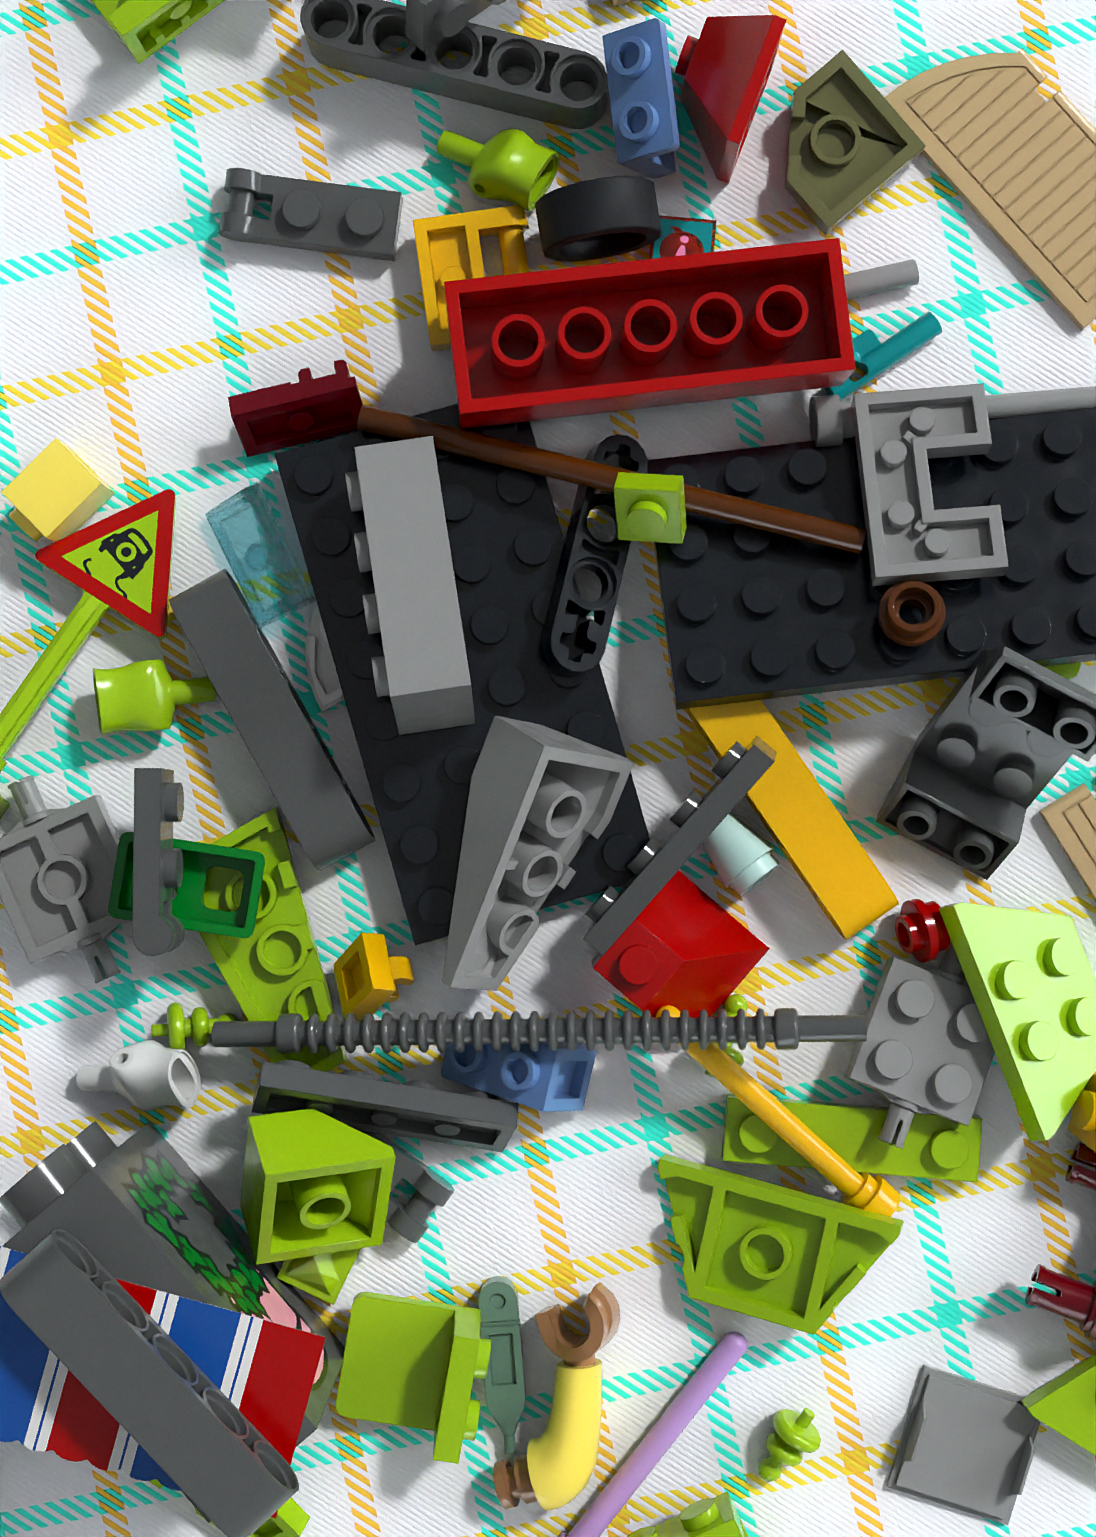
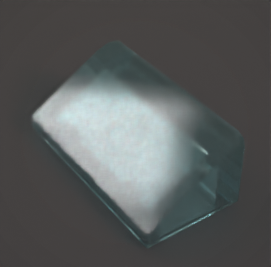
(260, 555)

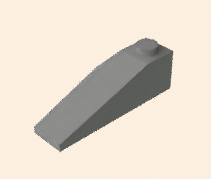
(524, 823)

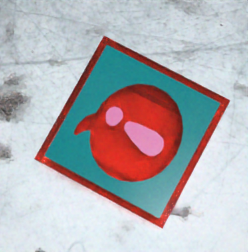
(683, 237)

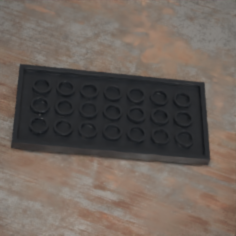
(505, 572)
(795, 617)

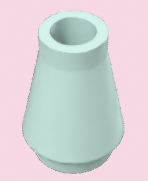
(739, 855)

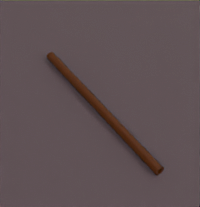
(604, 476)

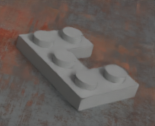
(893, 445)

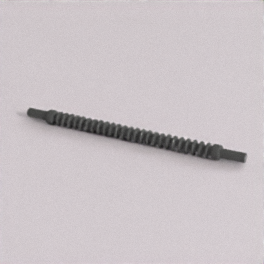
(784, 1028)

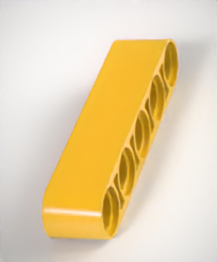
(802, 819)

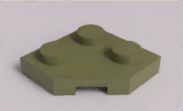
(843, 142)

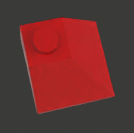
(726, 80)
(681, 952)

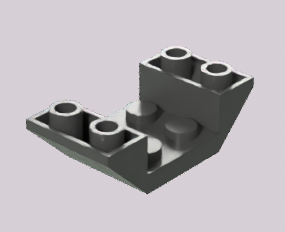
(989, 759)

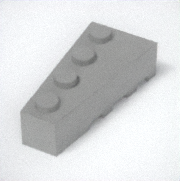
(413, 585)

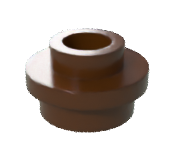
(916, 595)

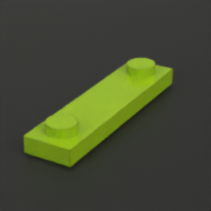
(931, 1148)

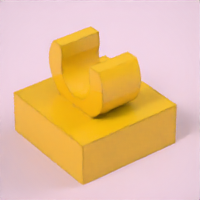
(369, 976)

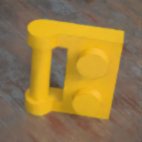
(452, 251)

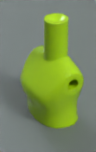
(505, 167)
(144, 696)

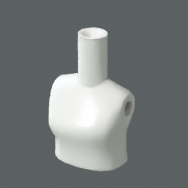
(146, 1076)

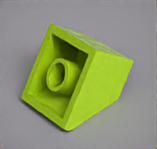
(312, 1186)

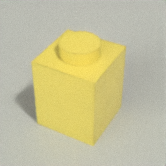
(55, 493)

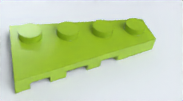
(280, 962)

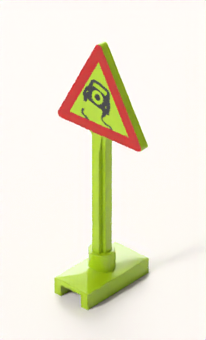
(120, 568)

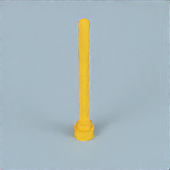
(857, 1189)

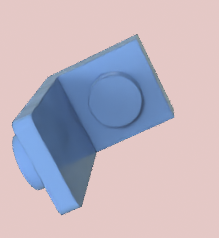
(534, 1079)

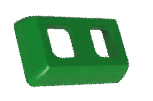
(189, 901)

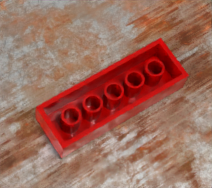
(649, 333)

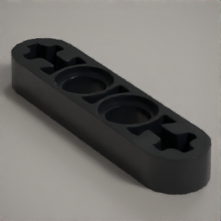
(601, 557)

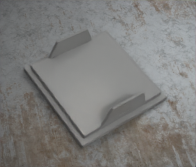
(965, 1445)

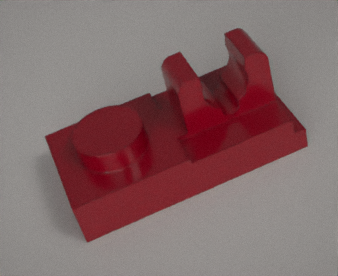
(297, 412)

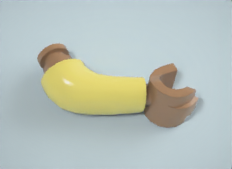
(567, 1451)

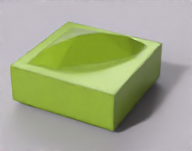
(319, 1274)

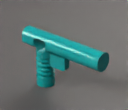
(878, 357)

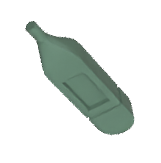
(505, 1374)

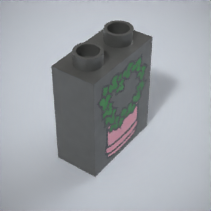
(161, 1230)

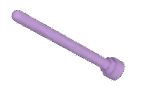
(660, 1437)

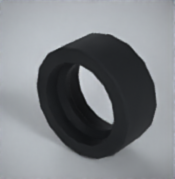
(598, 218)

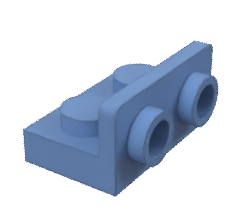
(642, 98)

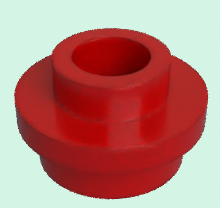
(921, 930)

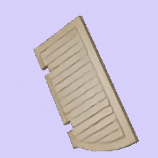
(1015, 164)

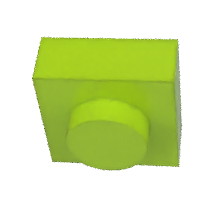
(650, 507)

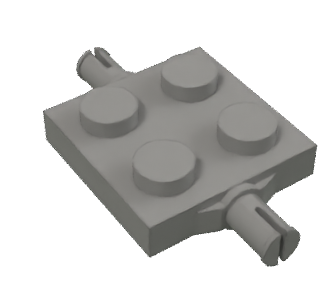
(60, 878)
(923, 1046)

